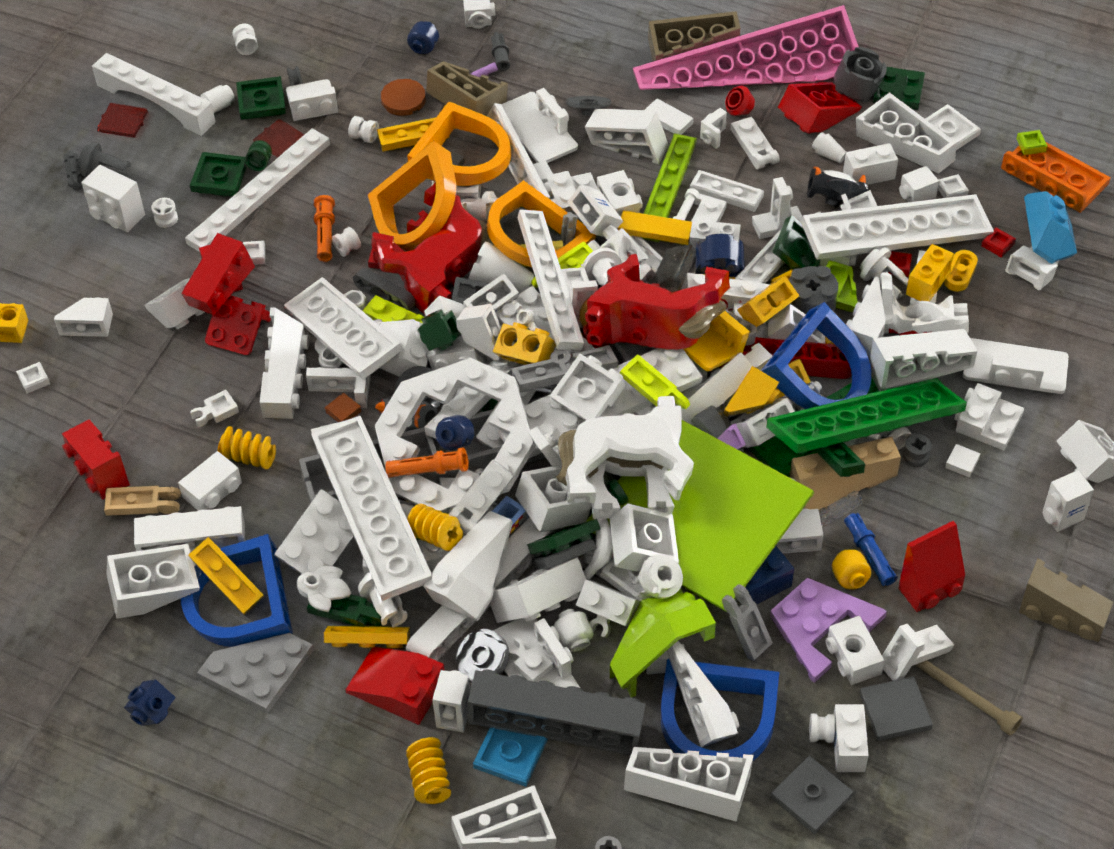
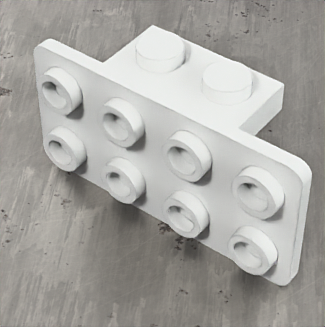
(541, 125)
(1019, 366)
(544, 639)

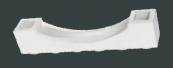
(191, 110)

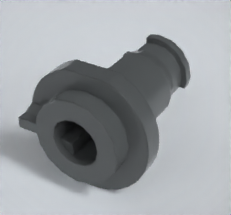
(92, 157)

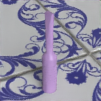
(485, 70)

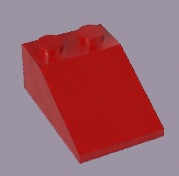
(816, 106)
(933, 568)
(397, 682)

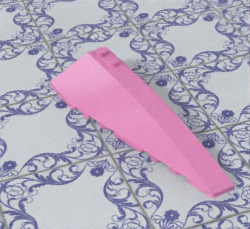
(785, 53)

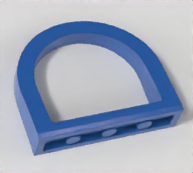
(841, 335)
(277, 624)
(725, 679)

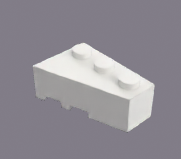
(628, 131)
(538, 592)
(506, 823)

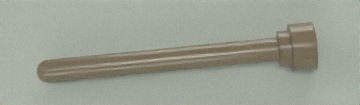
(1007, 720)

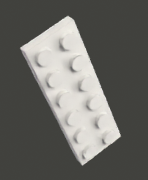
(343, 328)

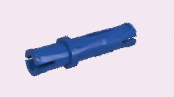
(865, 541)

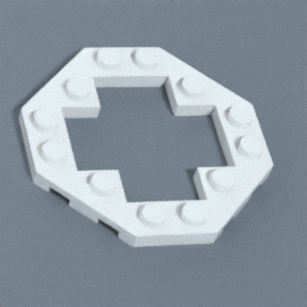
(441, 386)

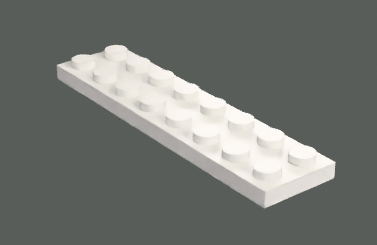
(896, 226)
(556, 419)
(372, 508)

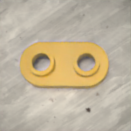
(962, 270)

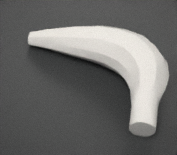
(603, 551)

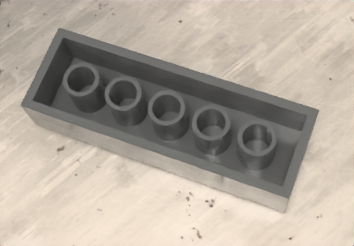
(555, 712)

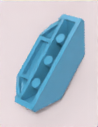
(1049, 226)

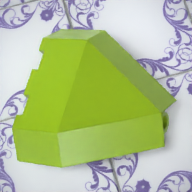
(654, 630)

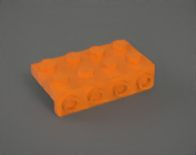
(1058, 175)

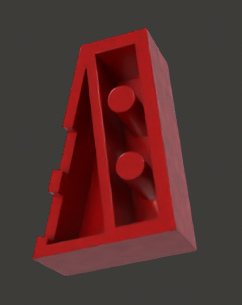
(94, 458)

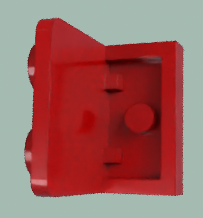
(236, 325)

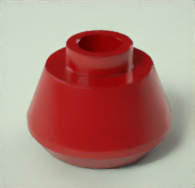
(739, 101)

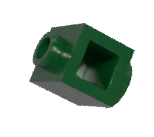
(439, 330)

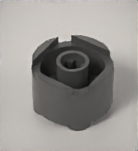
(859, 74)
(814, 287)

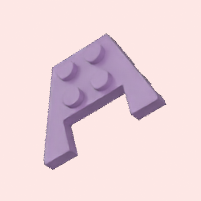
(806, 617)

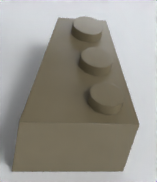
(457, 86)
(1064, 604)

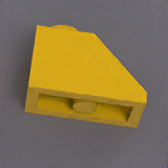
(753, 393)

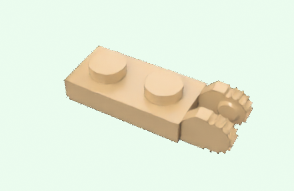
(141, 500)

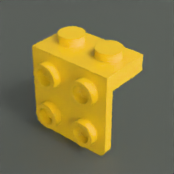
(720, 343)

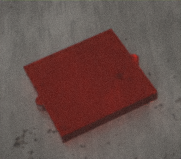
(122, 120)
(279, 137)

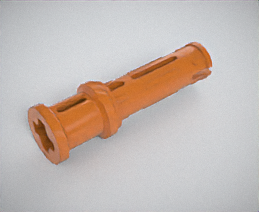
(324, 220)
(438, 463)

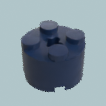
(720, 252)

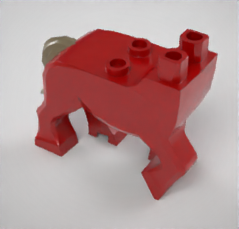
(437, 260)
(651, 314)

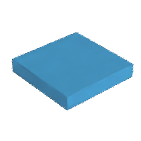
(509, 755)

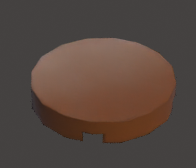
(403, 97)

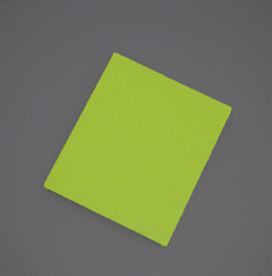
(726, 514)

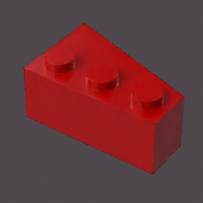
(218, 274)

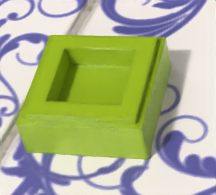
(1031, 142)

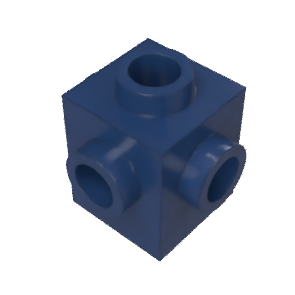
(149, 703)

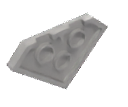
(258, 669)

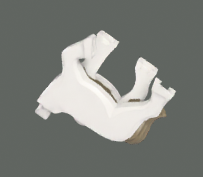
(626, 447)

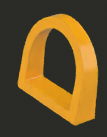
(459, 117)
(382, 199)
(531, 199)

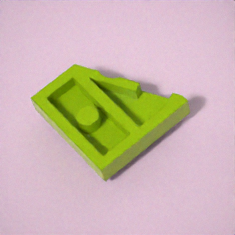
(846, 286)

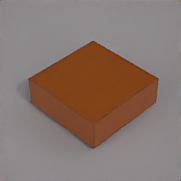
(343, 408)

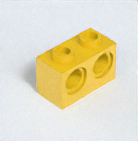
(929, 273)
(768, 302)
(12, 322)
(523, 350)

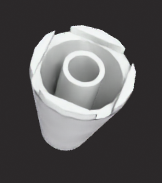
(494, 263)

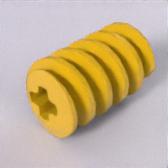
(246, 449)
(435, 527)
(428, 771)

